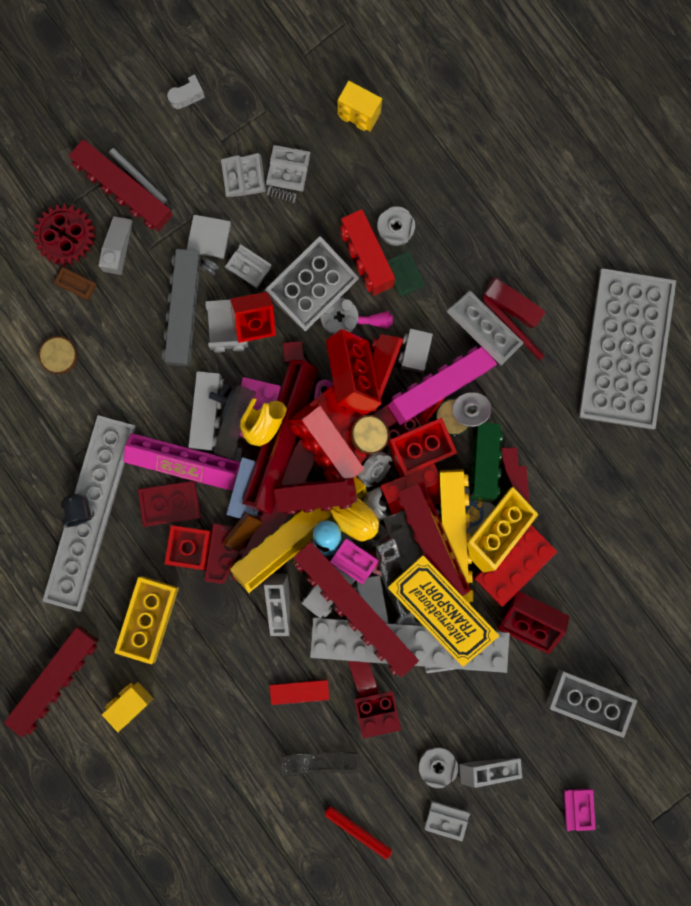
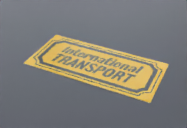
(443, 611)

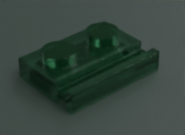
(406, 274)

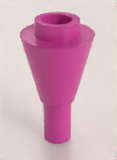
(381, 320)

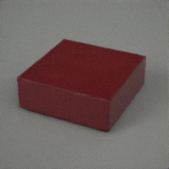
(293, 351)

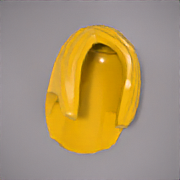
(261, 425)
(357, 522)

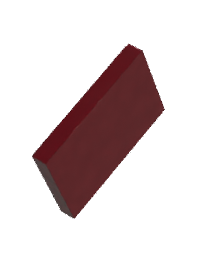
(169, 503)

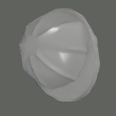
(373, 501)

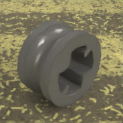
(209, 266)

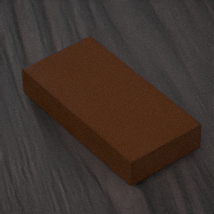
(75, 283)
(242, 531)

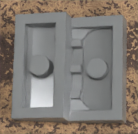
(288, 168)
(243, 175)

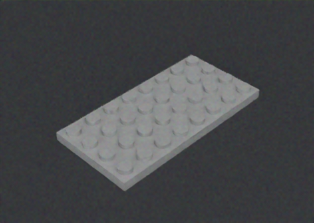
(627, 349)

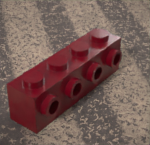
(316, 495)

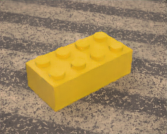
(146, 620)

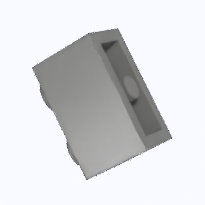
(416, 350)

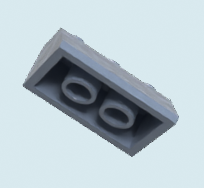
(244, 474)

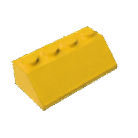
(500, 531)

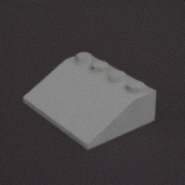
(311, 284)

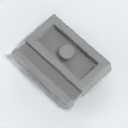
(248, 266)
(447, 820)

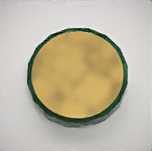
(445, 412)

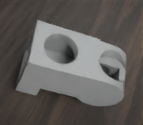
(186, 94)

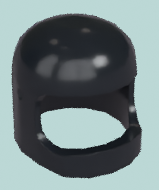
(76, 507)

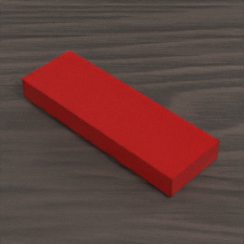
(299, 692)

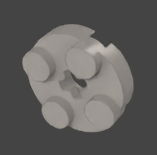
(389, 217)
(347, 309)
(375, 468)
(443, 777)

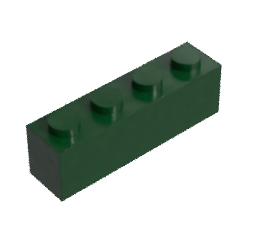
(485, 462)

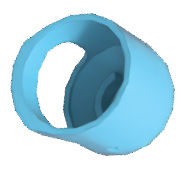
(327, 535)

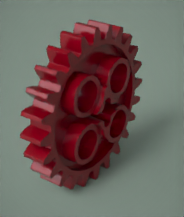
(55, 249)

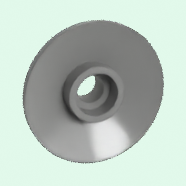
(471, 403)

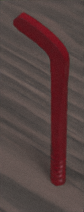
(508, 322)

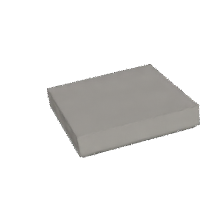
(209, 236)

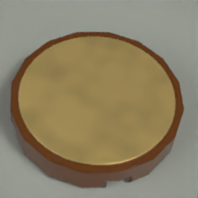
(58, 355)
(369, 434)

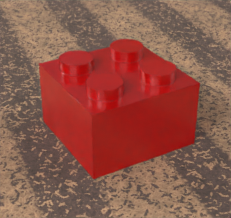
(252, 317)
(188, 547)

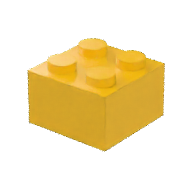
(359, 106)
(124, 709)

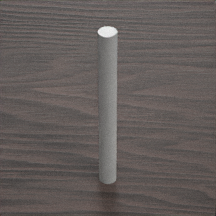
(133, 172)

